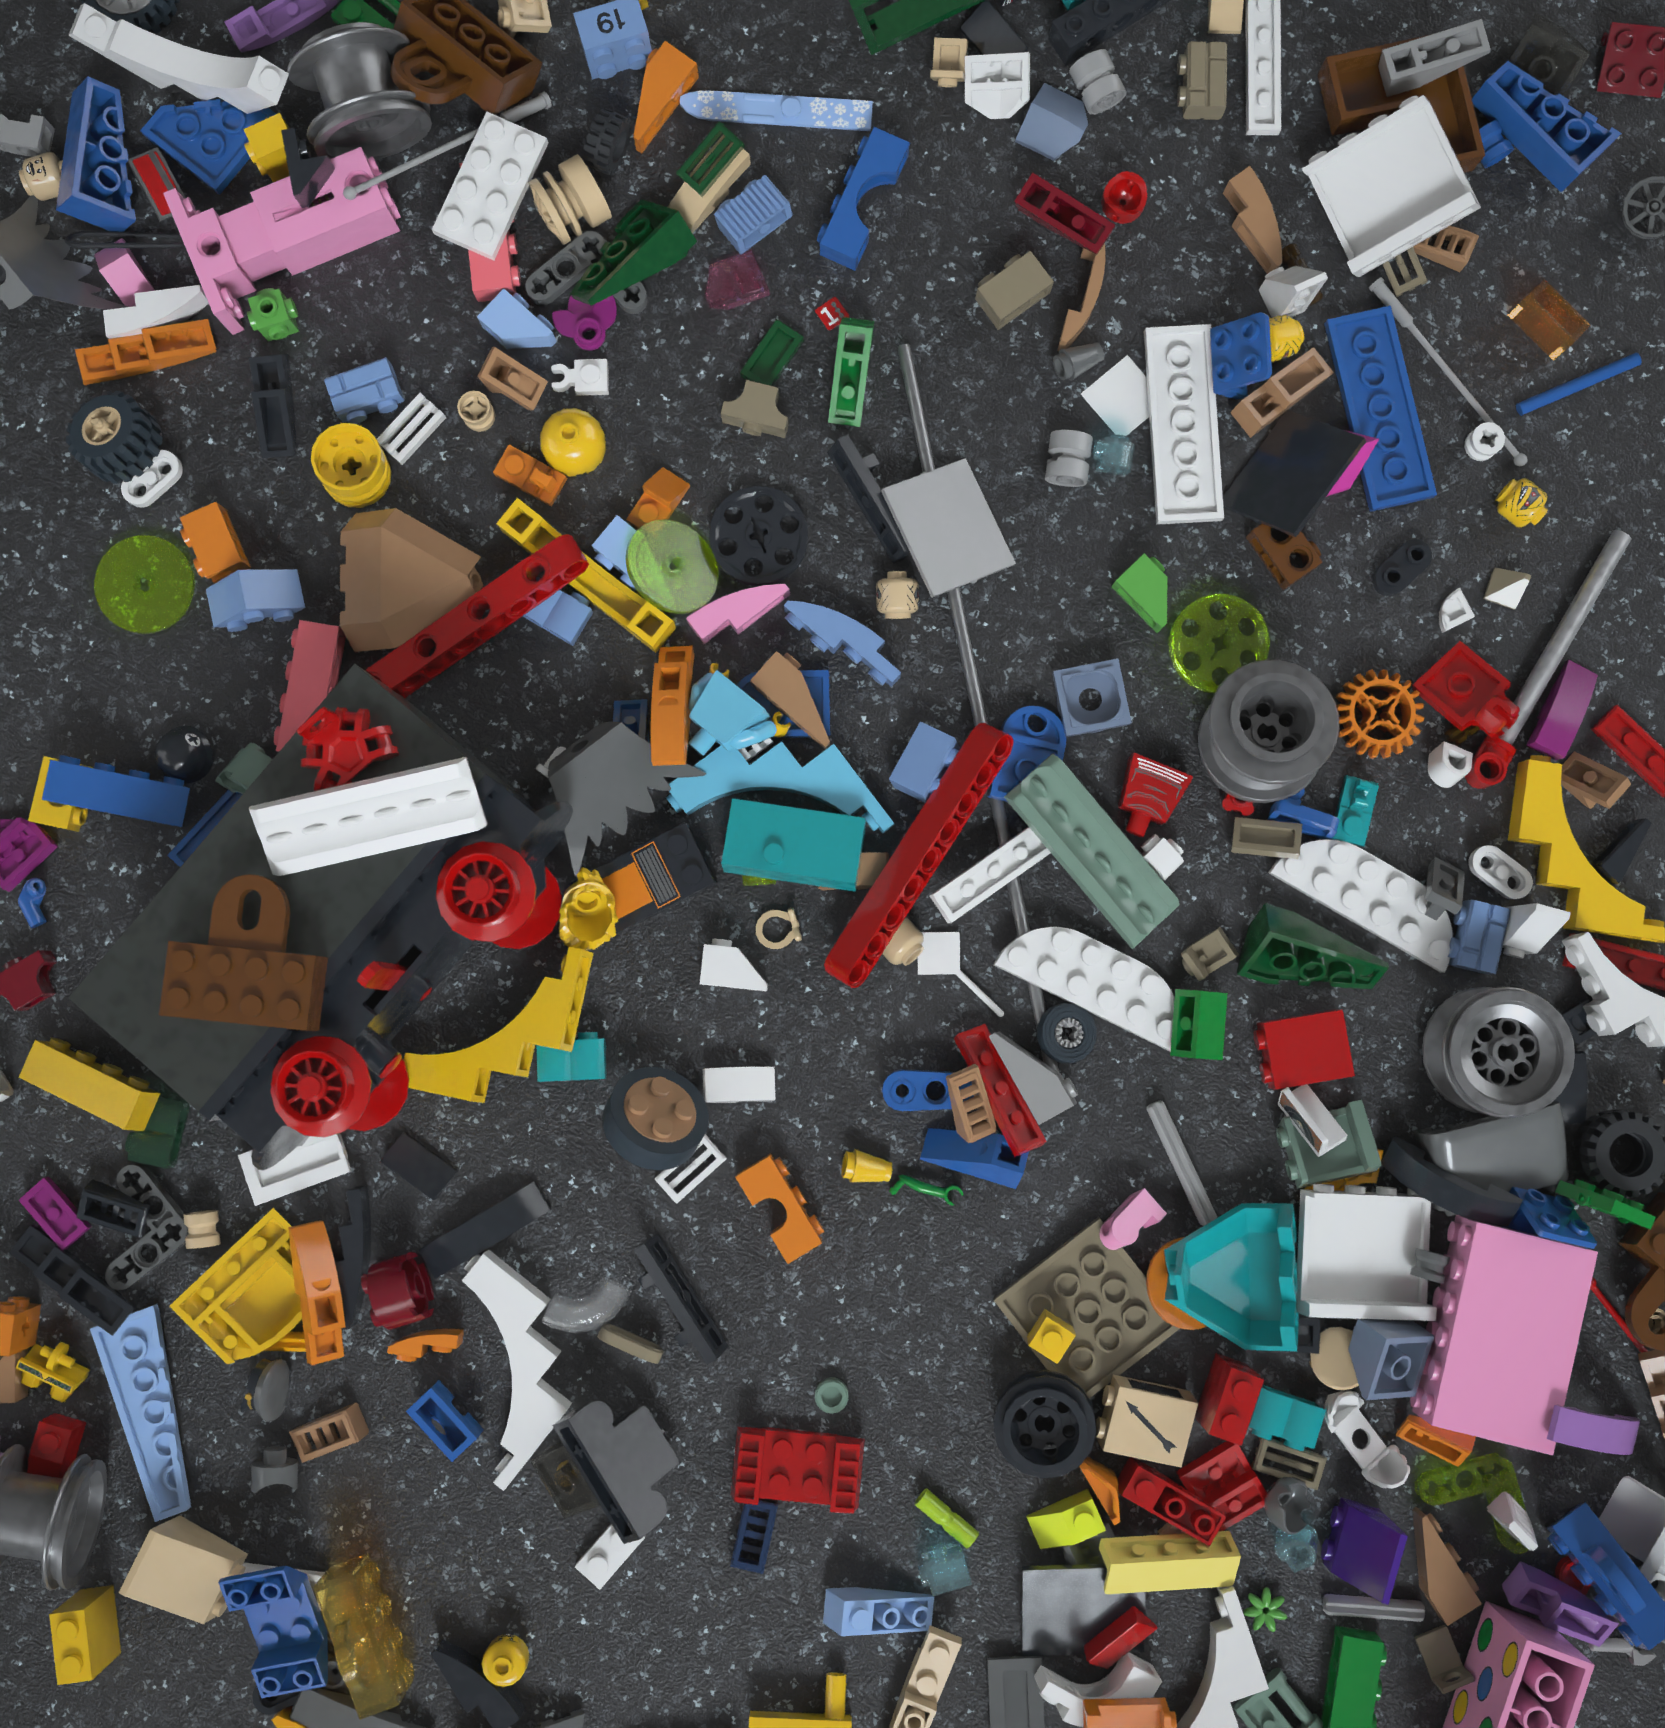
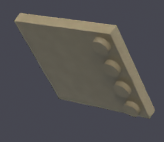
(1099, 1296)

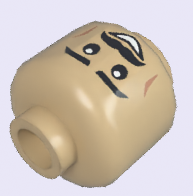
(41, 175)

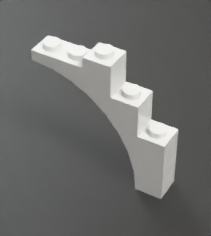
(1616, 998)

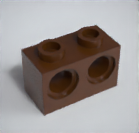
(1276, 554)

